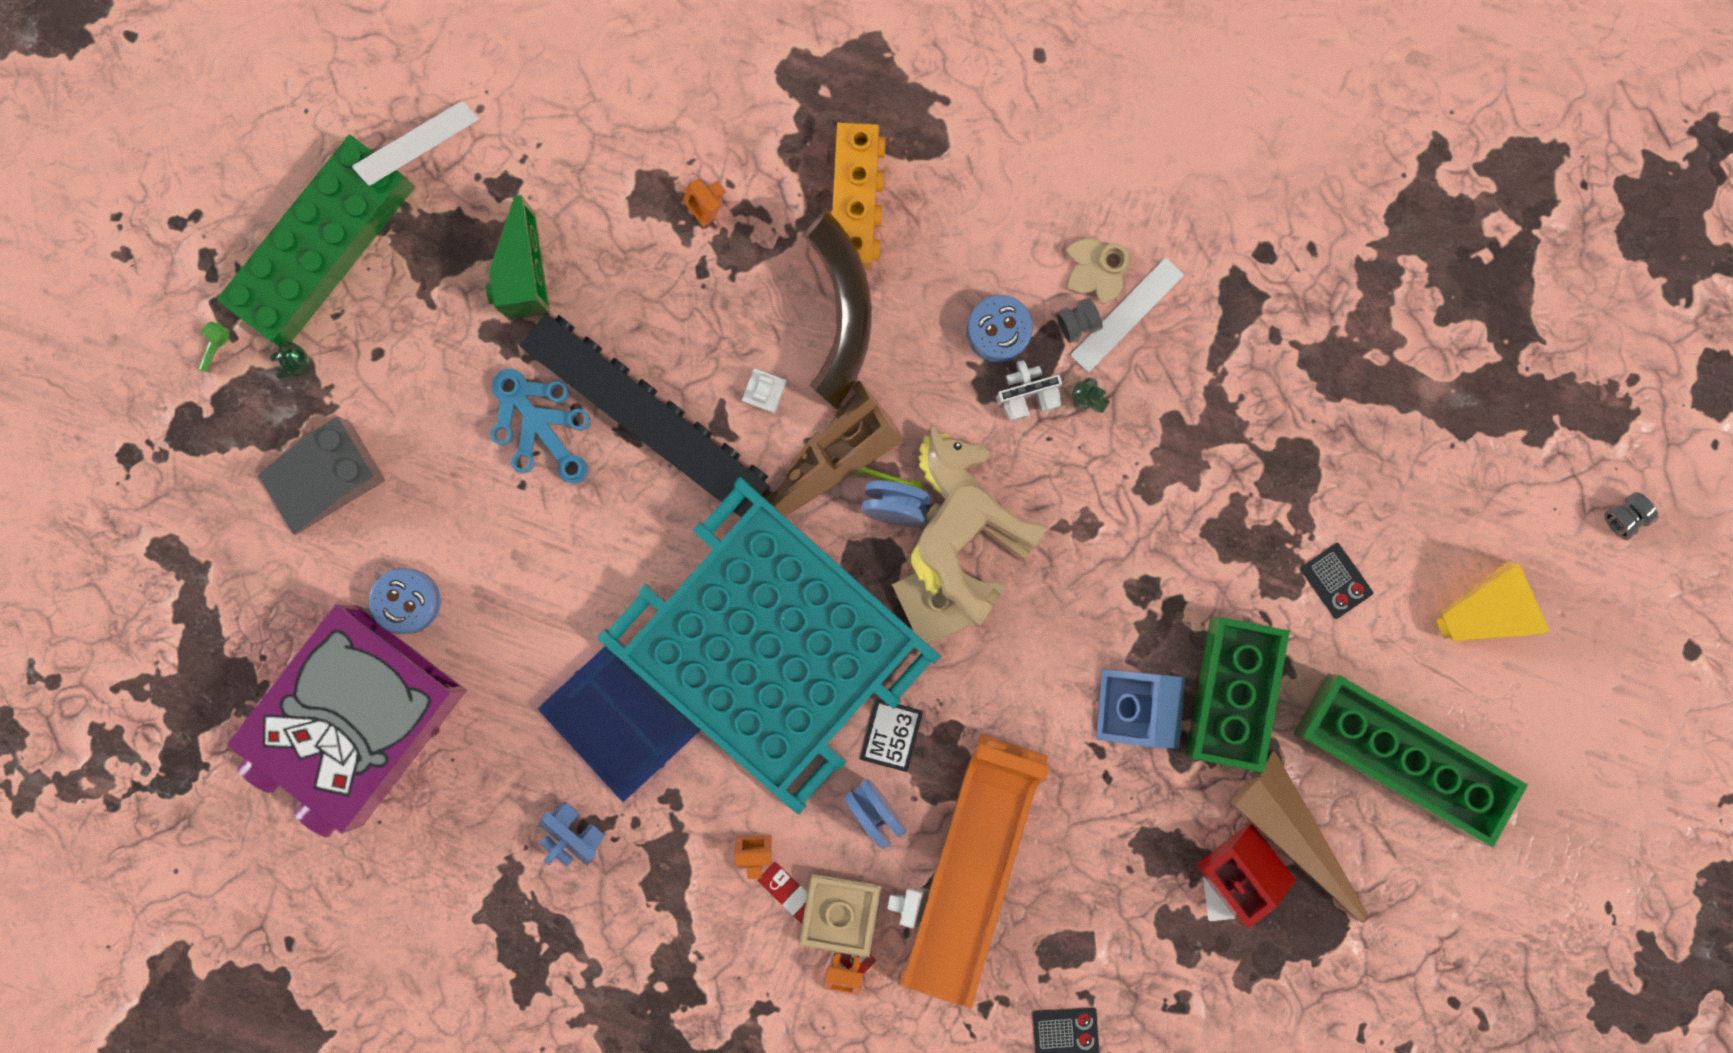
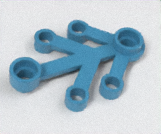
(536, 421)

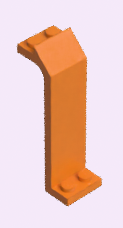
(973, 871)

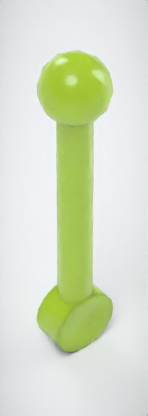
(885, 477)

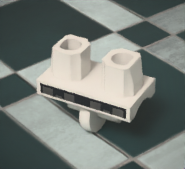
(1014, 398)

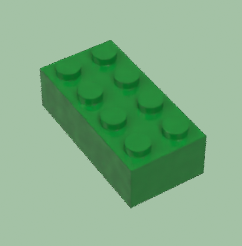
(1237, 693)

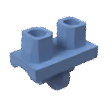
(557, 826)

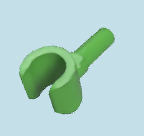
(218, 337)

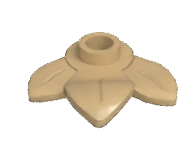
(1094, 272)

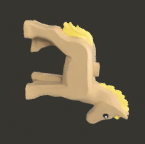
(957, 522)

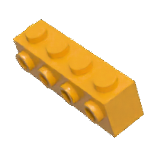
(856, 186)

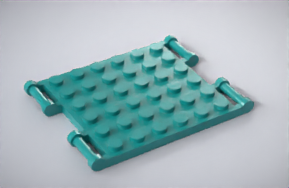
(769, 646)

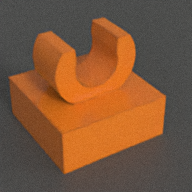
(703, 200)
(753, 853)
(843, 979)

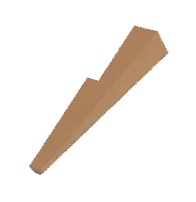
(849, 443)
(1280, 813)

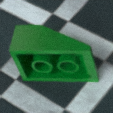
(517, 266)

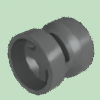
(1082, 318)
(1630, 516)

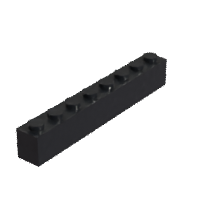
(639, 411)

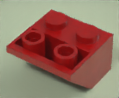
(1247, 875)

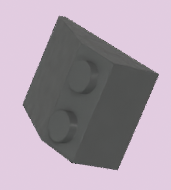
(320, 474)

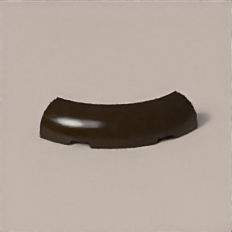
(852, 307)

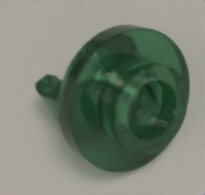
(292, 360)
(1088, 394)

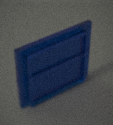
(617, 722)

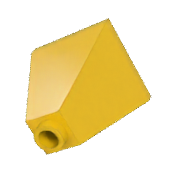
(1494, 608)

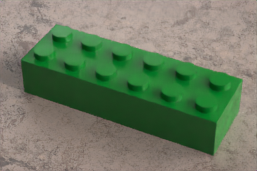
(314, 245)
(1410, 760)

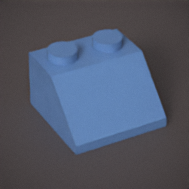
(1140, 709)

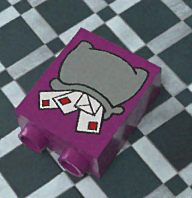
(344, 721)

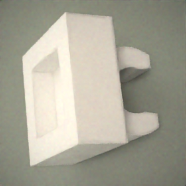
(764, 391)
(909, 905)

